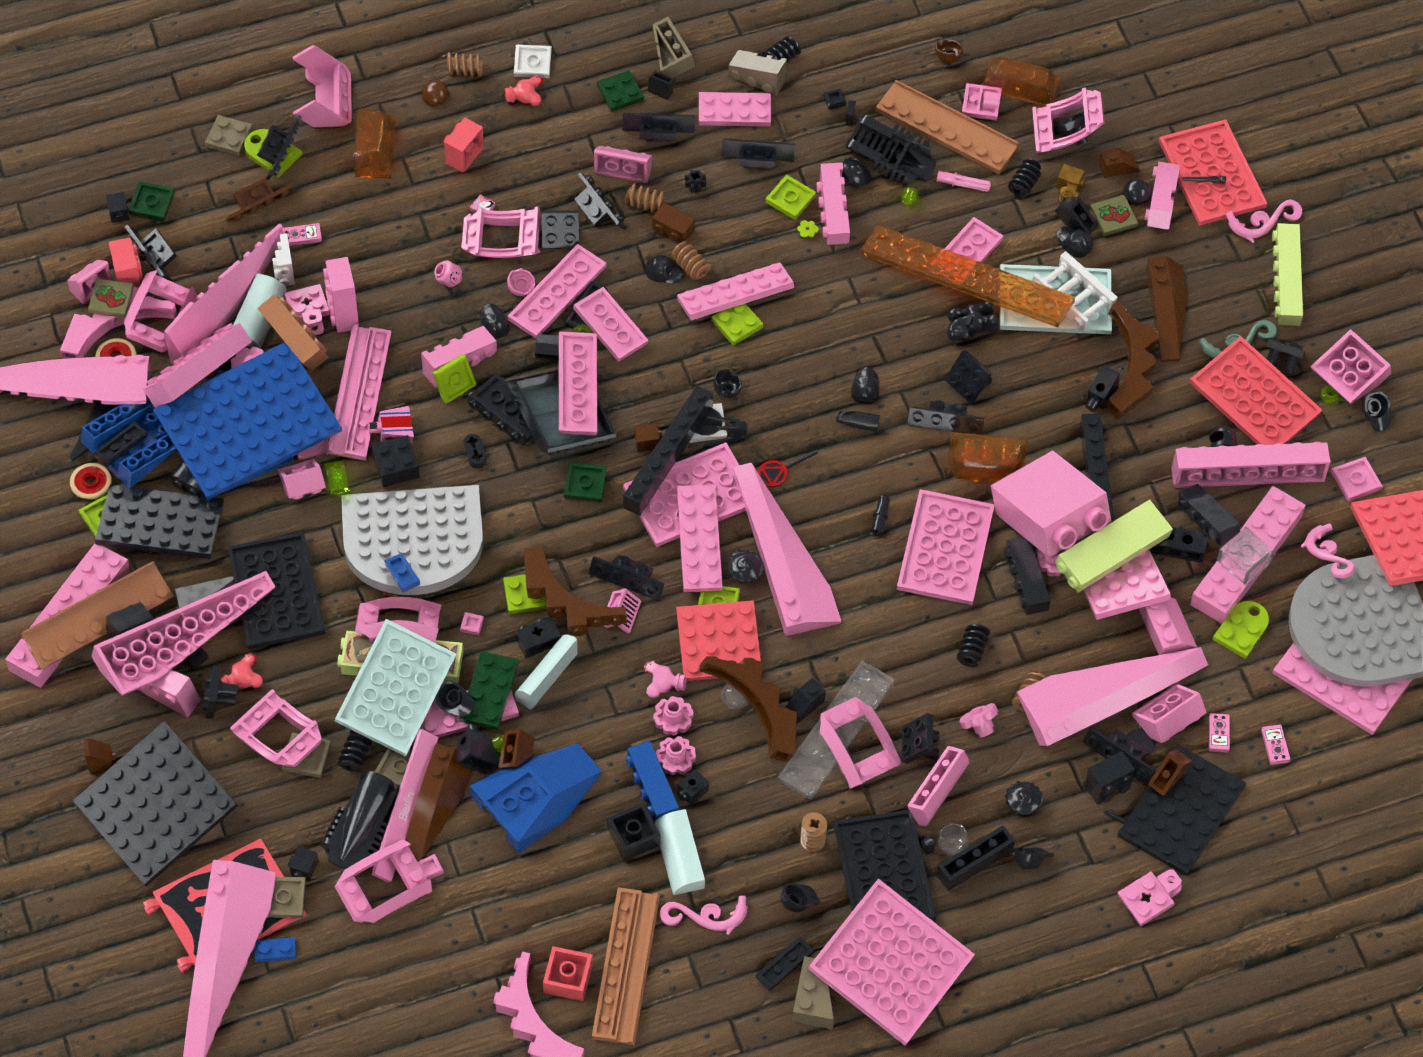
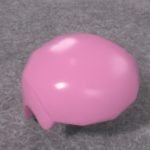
(520, 282)

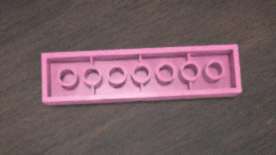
(1250, 464)
(1270, 522)
(94, 572)

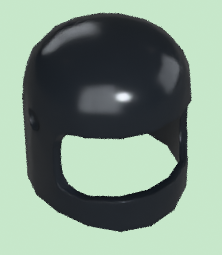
(1223, 436)

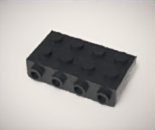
(499, 406)

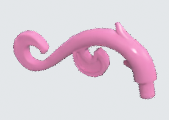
(1268, 223)
(1327, 551)
(703, 920)

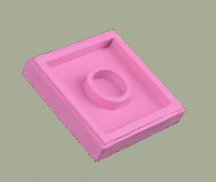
(1356, 479)

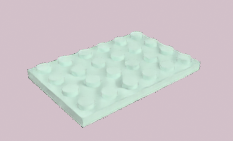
(1098, 323)
(395, 687)

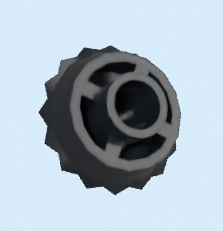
(855, 172)
(744, 566)
(1024, 798)

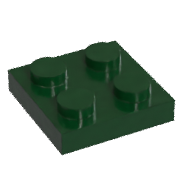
(620, 91)
(151, 201)
(585, 482)

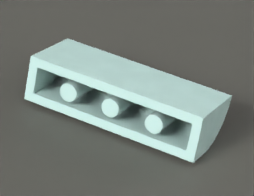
(249, 316)
(547, 671)
(680, 853)

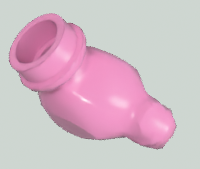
(663, 680)

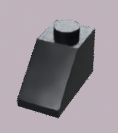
(1076, 215)
(807, 699)

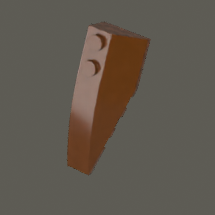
(1168, 304)
(438, 797)

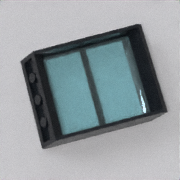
(539, 404)

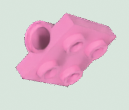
(981, 101)

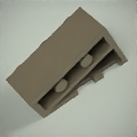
(671, 50)
(758, 71)
(812, 999)

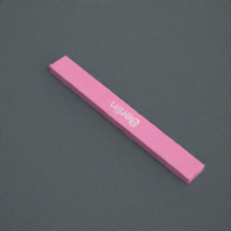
(406, 800)

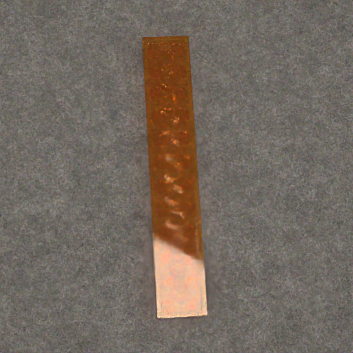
(968, 275)

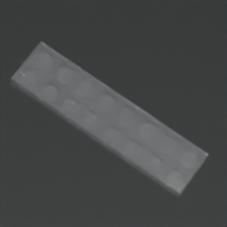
(814, 758)

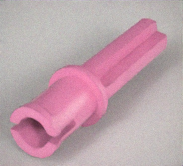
(963, 181)

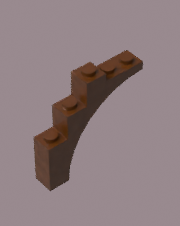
(1140, 362)
(560, 602)
(764, 698)

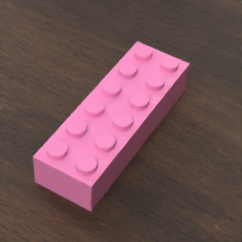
(197, 364)

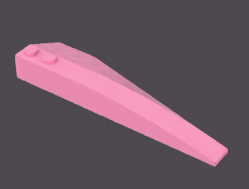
(221, 301)
(90, 378)
(161, 644)
(1086, 696)
(232, 920)

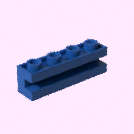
(651, 780)

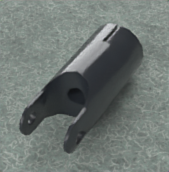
(859, 420)

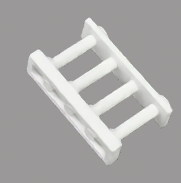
(1087, 281)

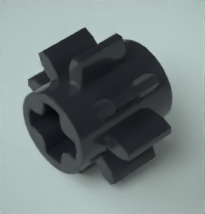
(695, 181)

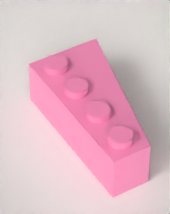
(833, 204)
(474, 344)
(174, 691)

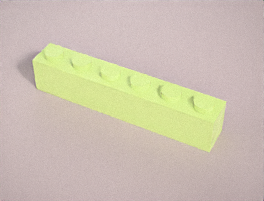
(1288, 274)

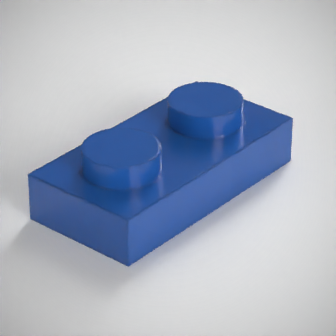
(402, 572)
(275, 950)

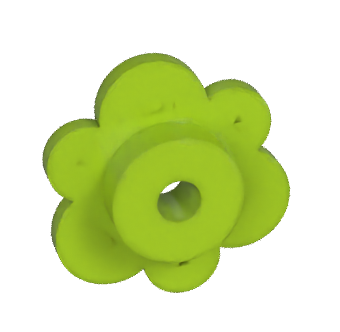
(807, 229)

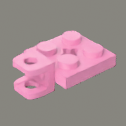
(311, 313)
(1161, 891)

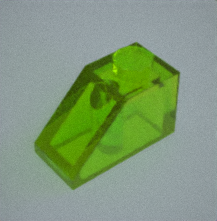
(336, 477)

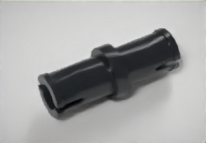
(880, 515)

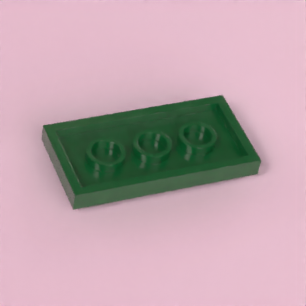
(490, 689)

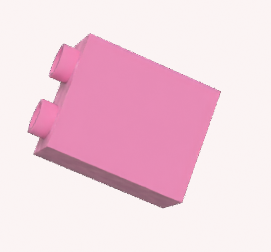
(1051, 503)

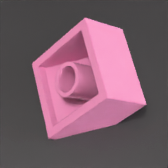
(83, 282)
(302, 479)

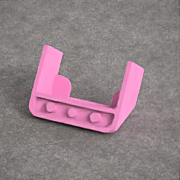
(332, 89)

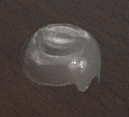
(733, 698)
(953, 839)

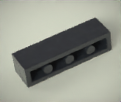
(1208, 514)
(1027, 576)
(975, 858)

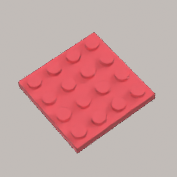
(717, 631)

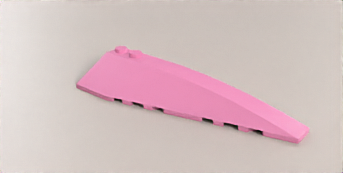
(795, 581)

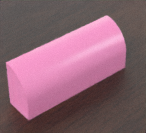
(938, 785)

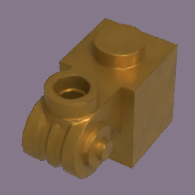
(1069, 182)

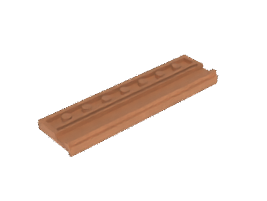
(947, 127)
(86, 619)
(626, 966)

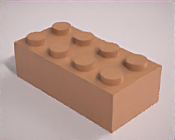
(293, 332)

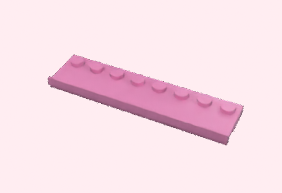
(359, 391)

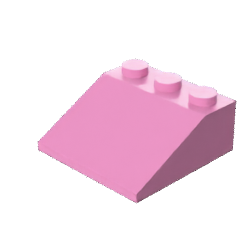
(1352, 367)

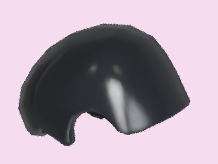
(1137, 191)
(726, 384)

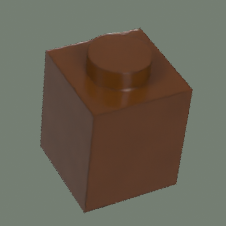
(647, 436)

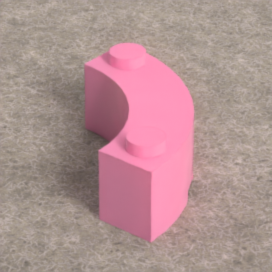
(1162, 201)

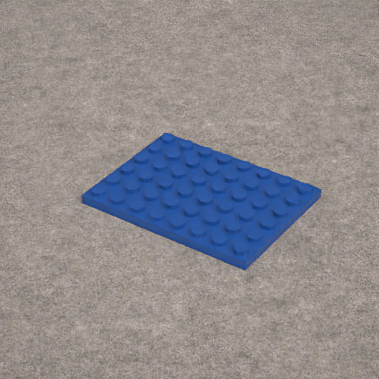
(247, 420)

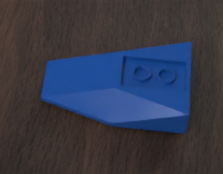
(142, 457)
(537, 793)

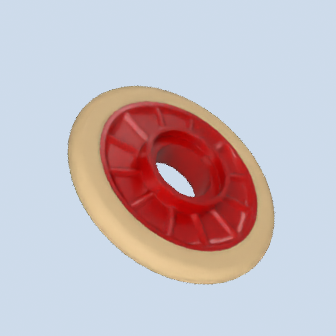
(116, 346)
(86, 471)

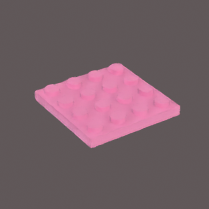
(1128, 588)

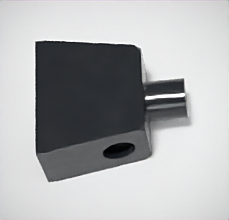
(1102, 388)
(476, 750)

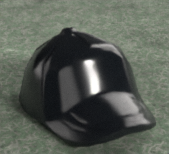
(1075, 242)
(662, 269)
(494, 321)
(865, 386)
(1378, 410)
(454, 699)
(1030, 857)
(798, 897)

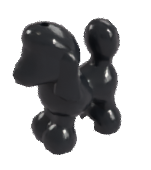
(971, 321)

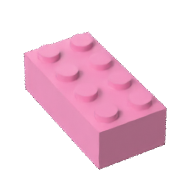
(340, 294)

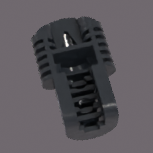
(892, 150)
(362, 824)

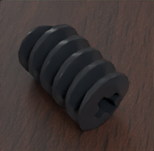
(783, 49)
(1025, 178)
(973, 645)
(353, 752)

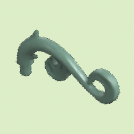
(1213, 352)

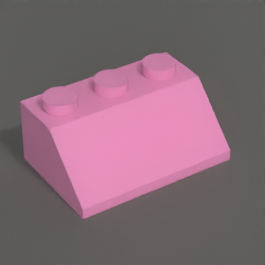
(622, 164)
(1167, 627)
(1170, 712)

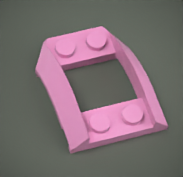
(1044, 117)
(528, 234)
(162, 288)
(427, 619)
(264, 711)
(869, 767)
(408, 870)

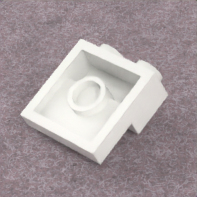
(282, 263)

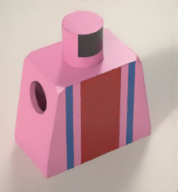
(393, 424)

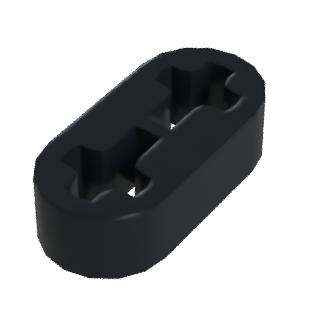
(479, 450)

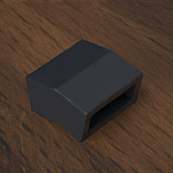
(660, 85)
(547, 347)

